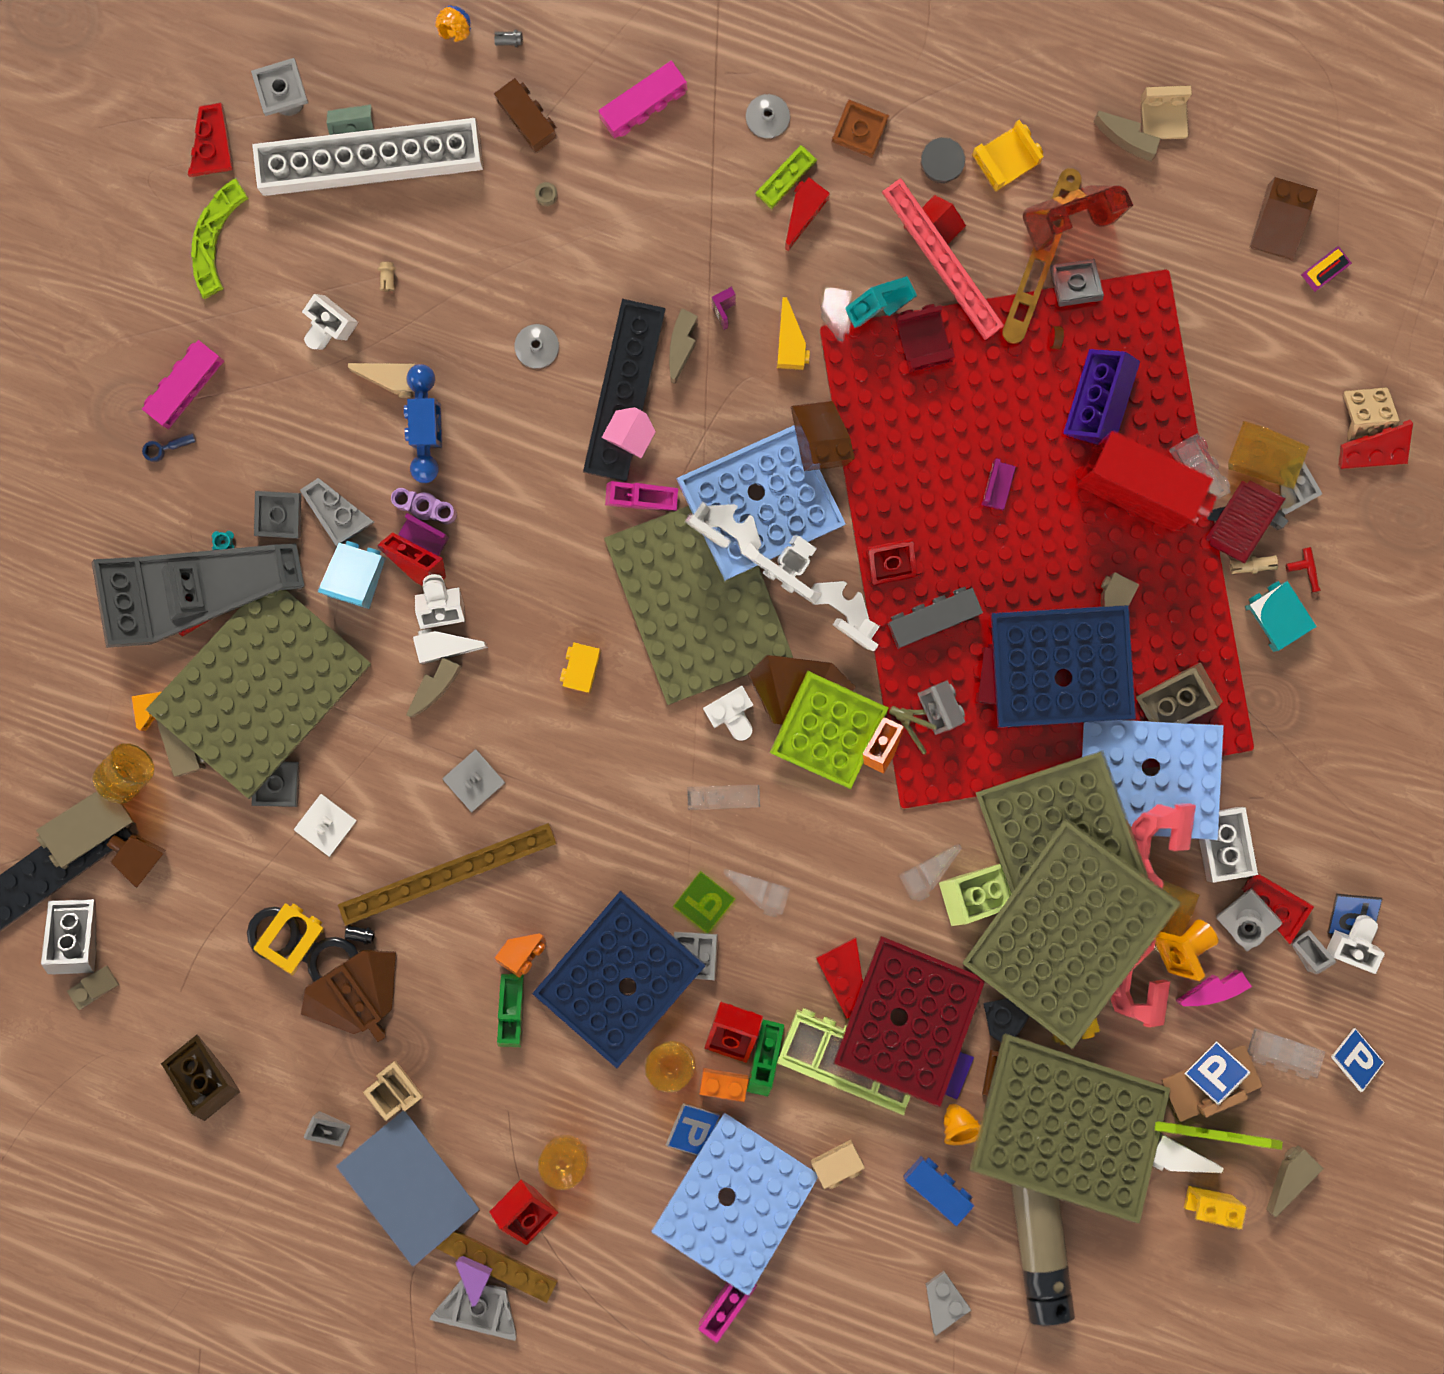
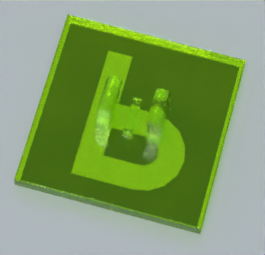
(704, 902)

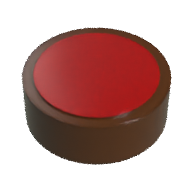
(1056, 337)

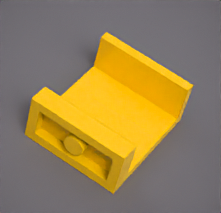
(1008, 156)
(1215, 1207)

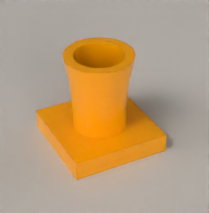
(1182, 952)

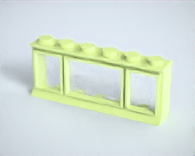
(811, 1051)

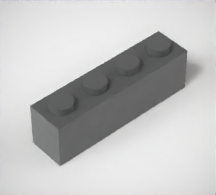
(934, 618)

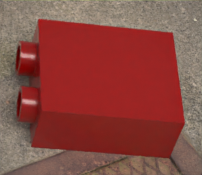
(1147, 483)

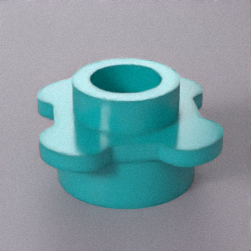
(219, 536)

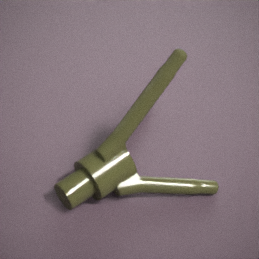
(906, 716)

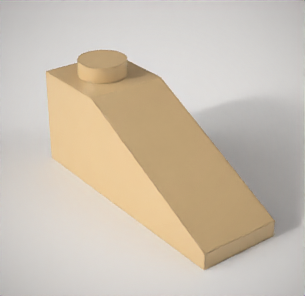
(388, 376)

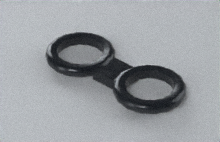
(312, 954)

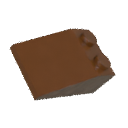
(1283, 218)
(821, 436)

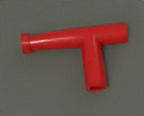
(1308, 564)

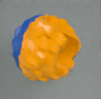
(453, 22)

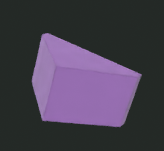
(474, 1277)

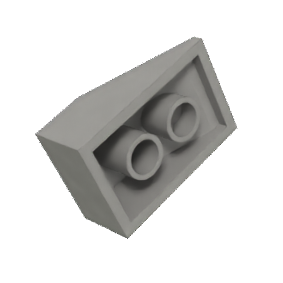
(70, 937)

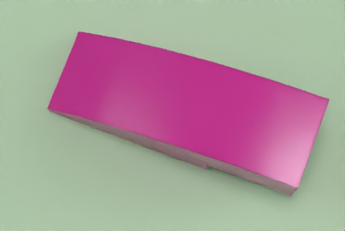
(641, 496)
(1215, 990)

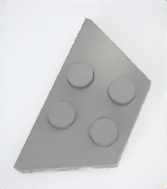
(489, 1316)

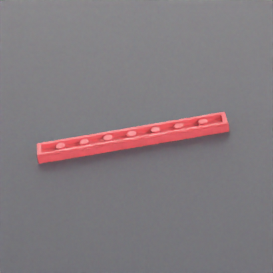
(942, 258)

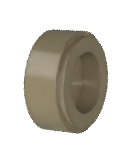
(546, 194)

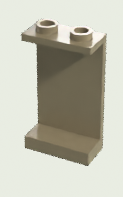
(82, 828)

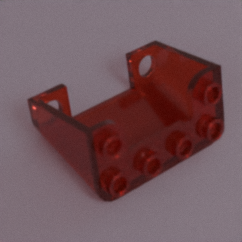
(1103, 203)

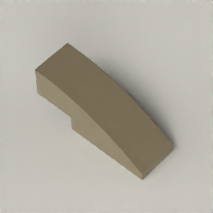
(1126, 135)
(681, 343)
(433, 688)

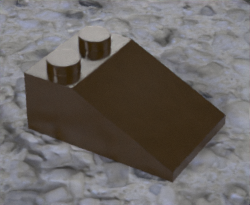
(200, 1078)

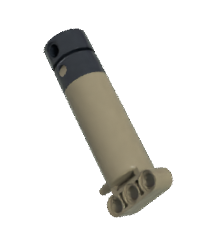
(1043, 1257)

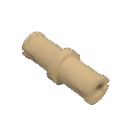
(1254, 565)

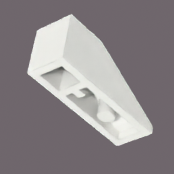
(437, 645)
(1180, 1158)

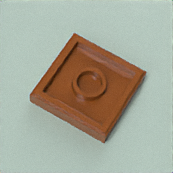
(860, 128)

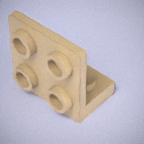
(1165, 111)
(1370, 412)

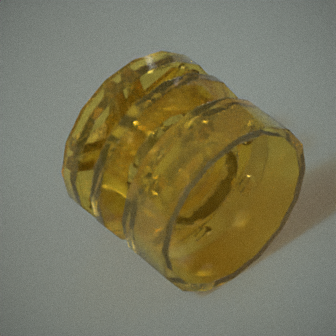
(123, 773)
(660, 1074)
(571, 1151)

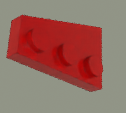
(211, 143)
(1381, 449)
(1286, 905)

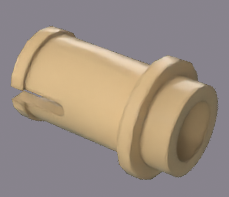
(386, 276)

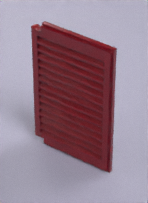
(1244, 520)

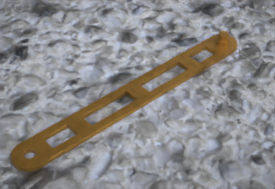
(1014, 329)

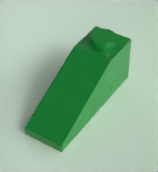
(765, 1058)

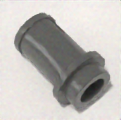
(508, 38)

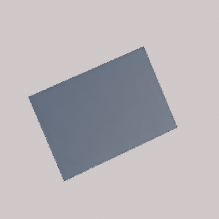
(407, 1188)

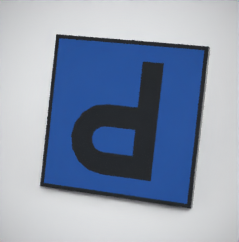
(1348, 908)

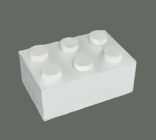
(1233, 852)

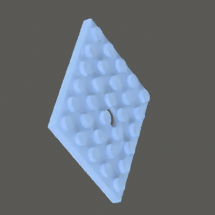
(792, 505)
(1188, 767)
(743, 1236)

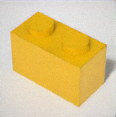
(581, 667)

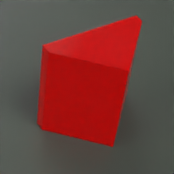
(944, 218)
(891, 561)

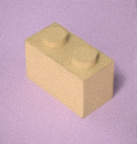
(837, 1165)

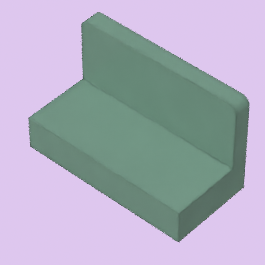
(350, 120)

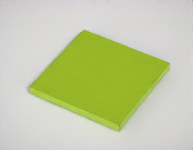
(828, 729)

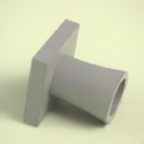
(280, 88)
(1252, 910)

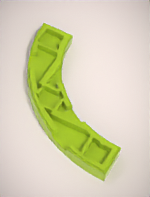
(207, 233)
(1218, 1135)

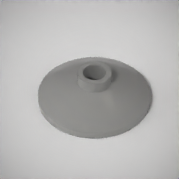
(767, 126)
(540, 356)

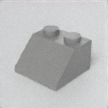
(942, 707)

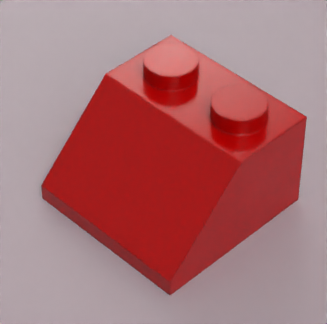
(733, 1032)
(523, 1212)

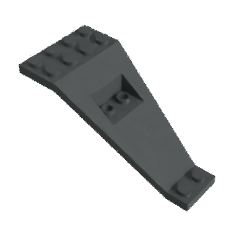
(145, 596)

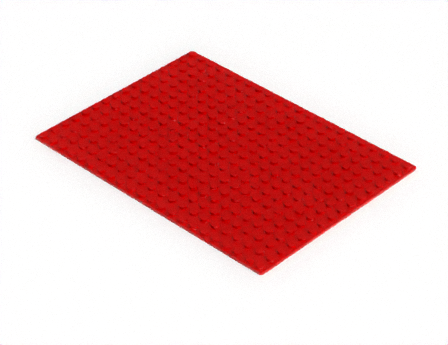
(922, 474)

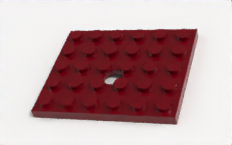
(938, 1010)

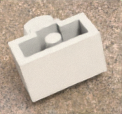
(327, 322)
(437, 604)
(730, 711)
(1357, 946)

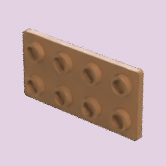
(1190, 1100)

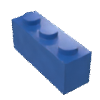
(939, 1190)

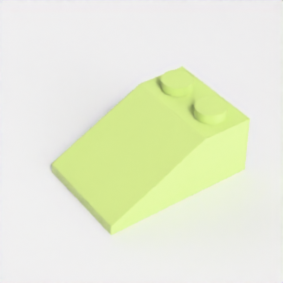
(975, 894)

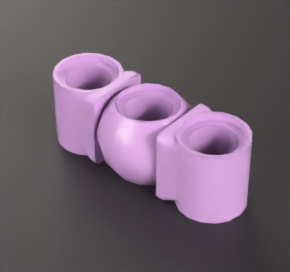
(414, 501)

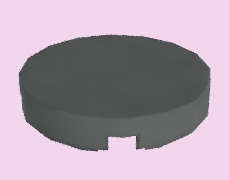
(942, 160)

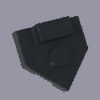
(1004, 1018)

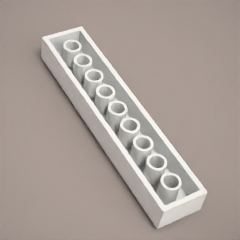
(367, 157)

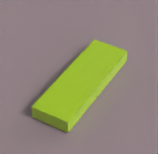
(786, 177)

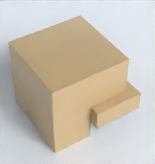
(392, 1091)

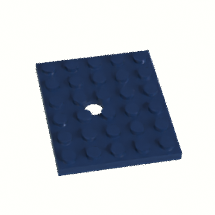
(1084, 641)
(587, 979)

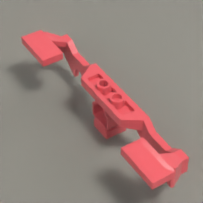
(1181, 823)

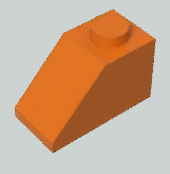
(883, 745)

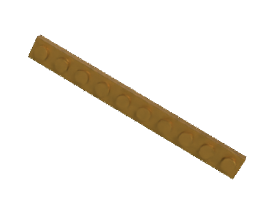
(447, 874)

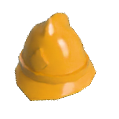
(960, 1126)

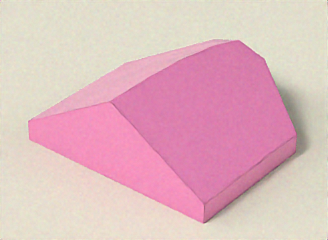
(630, 431)

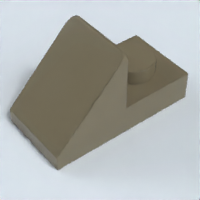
(92, 987)

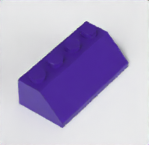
(1101, 395)

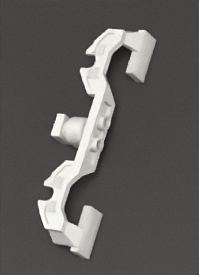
(791, 563)

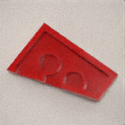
(843, 973)

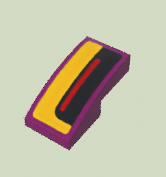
(1326, 268)

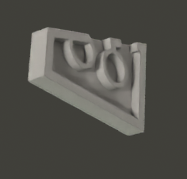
(334, 512)

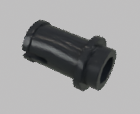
(360, 934)

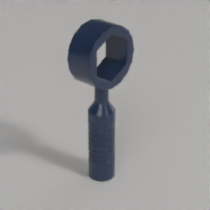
(171, 445)

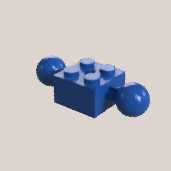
(424, 423)

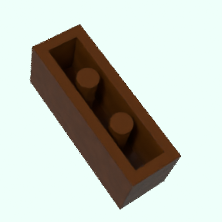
(526, 114)

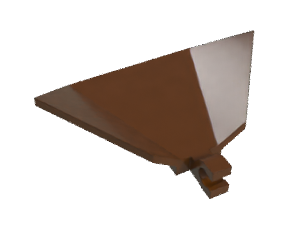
(779, 679)
(354, 993)

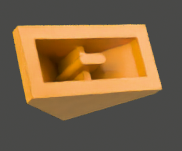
(142, 717)

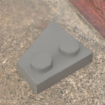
(1304, 491)

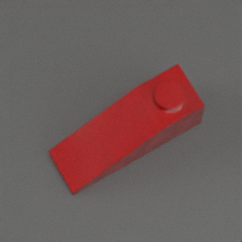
(807, 204)
(412, 558)

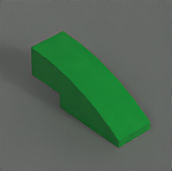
(510, 1011)

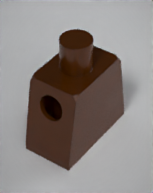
(134, 857)

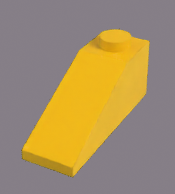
(792, 346)

